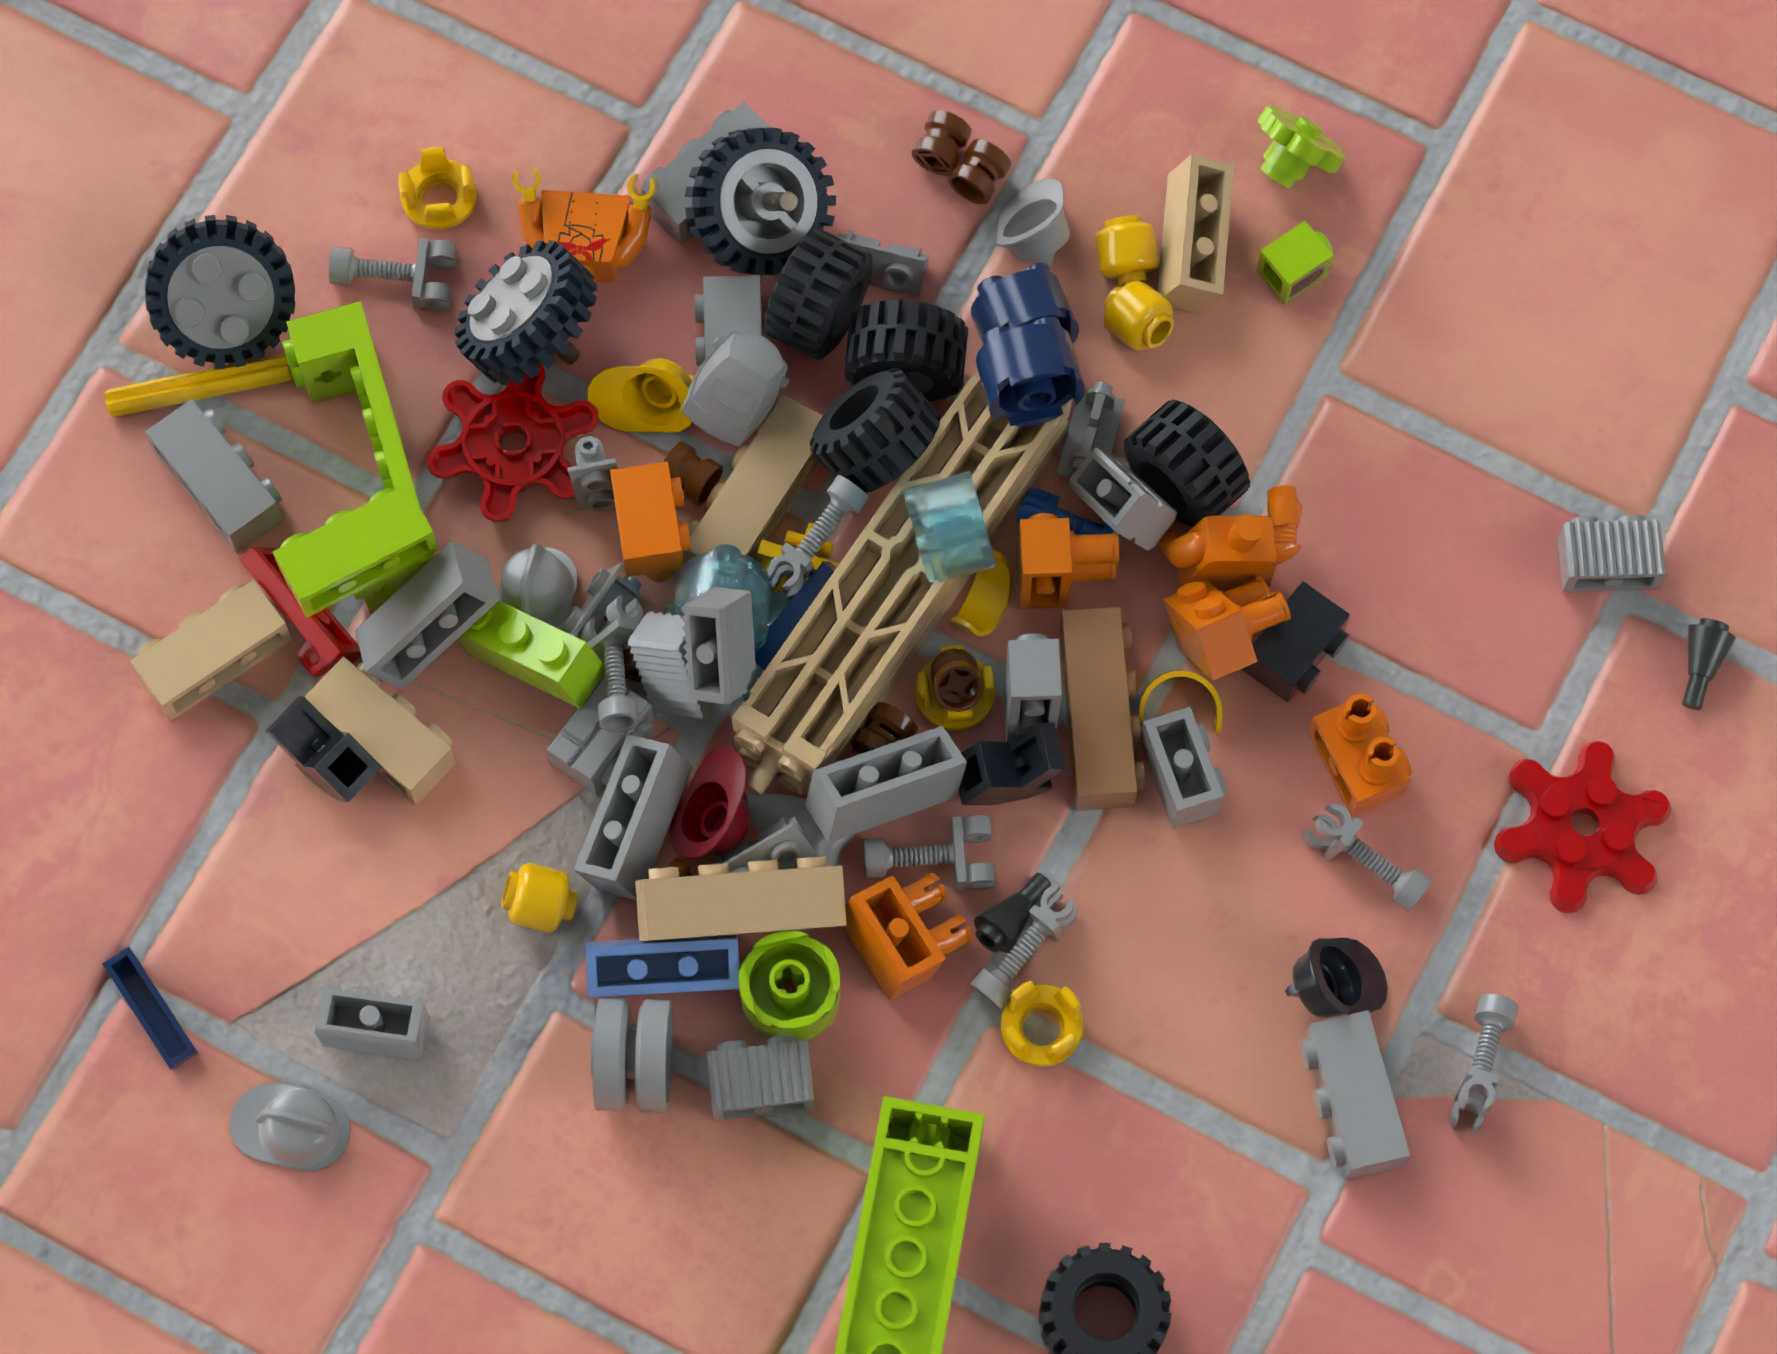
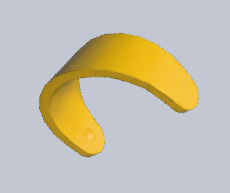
(987, 599)
(1218, 705)

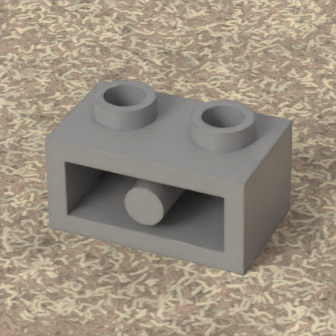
(1182, 768)

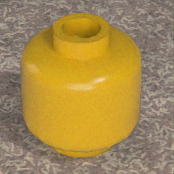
(1127, 249)
(1138, 316)
(538, 897)

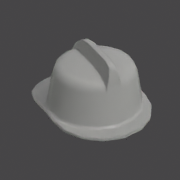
(1034, 222)
(539, 583)
(290, 1126)

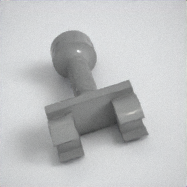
(430, 295)
(844, 498)
(617, 711)
(971, 829)
(1407, 886)
(996, 984)
(1478, 1085)

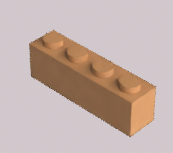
(1099, 708)

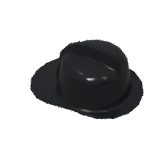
(1338, 978)

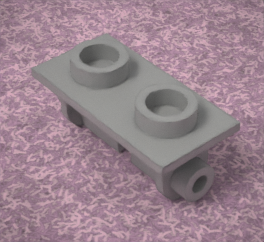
(892, 268)
(1091, 426)
(592, 475)
(603, 589)
(779, 842)

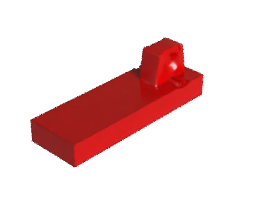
(324, 635)

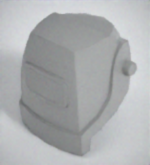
(735, 387)

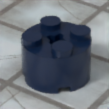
(1021, 301)
(1029, 372)

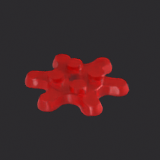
(490, 418)
(1573, 856)

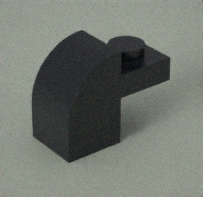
(322, 752)
(1011, 770)

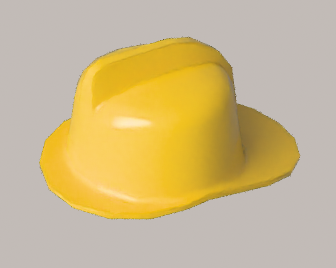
(642, 396)

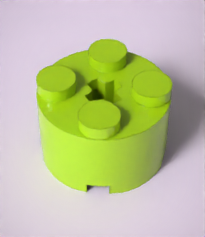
(813, 971)

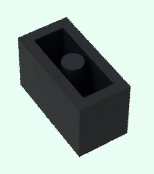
(1294, 648)

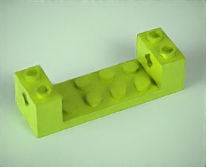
(336, 356)
(910, 1229)

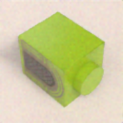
(1295, 261)

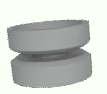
(628, 1054)

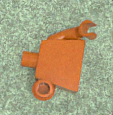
(1237, 548)

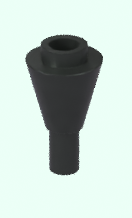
(1706, 651)
(1004, 922)

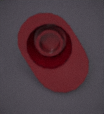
(715, 807)

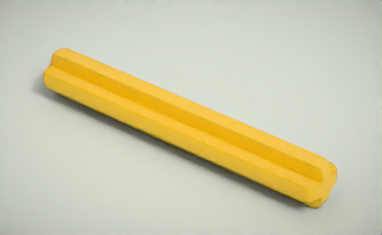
(197, 385)

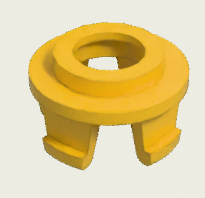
(433, 170)
(949, 719)
(1041, 997)

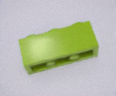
(355, 549)
(535, 653)

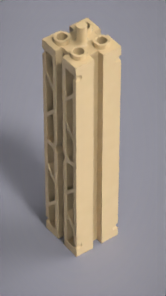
(880, 601)

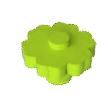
(1296, 147)

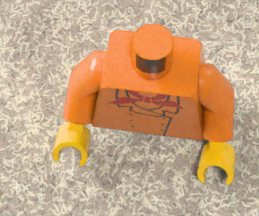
(594, 227)

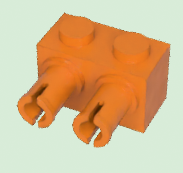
(648, 520)
(1054, 558)
(1218, 626)
(1360, 753)
(893, 937)

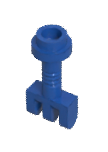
(1040, 501)

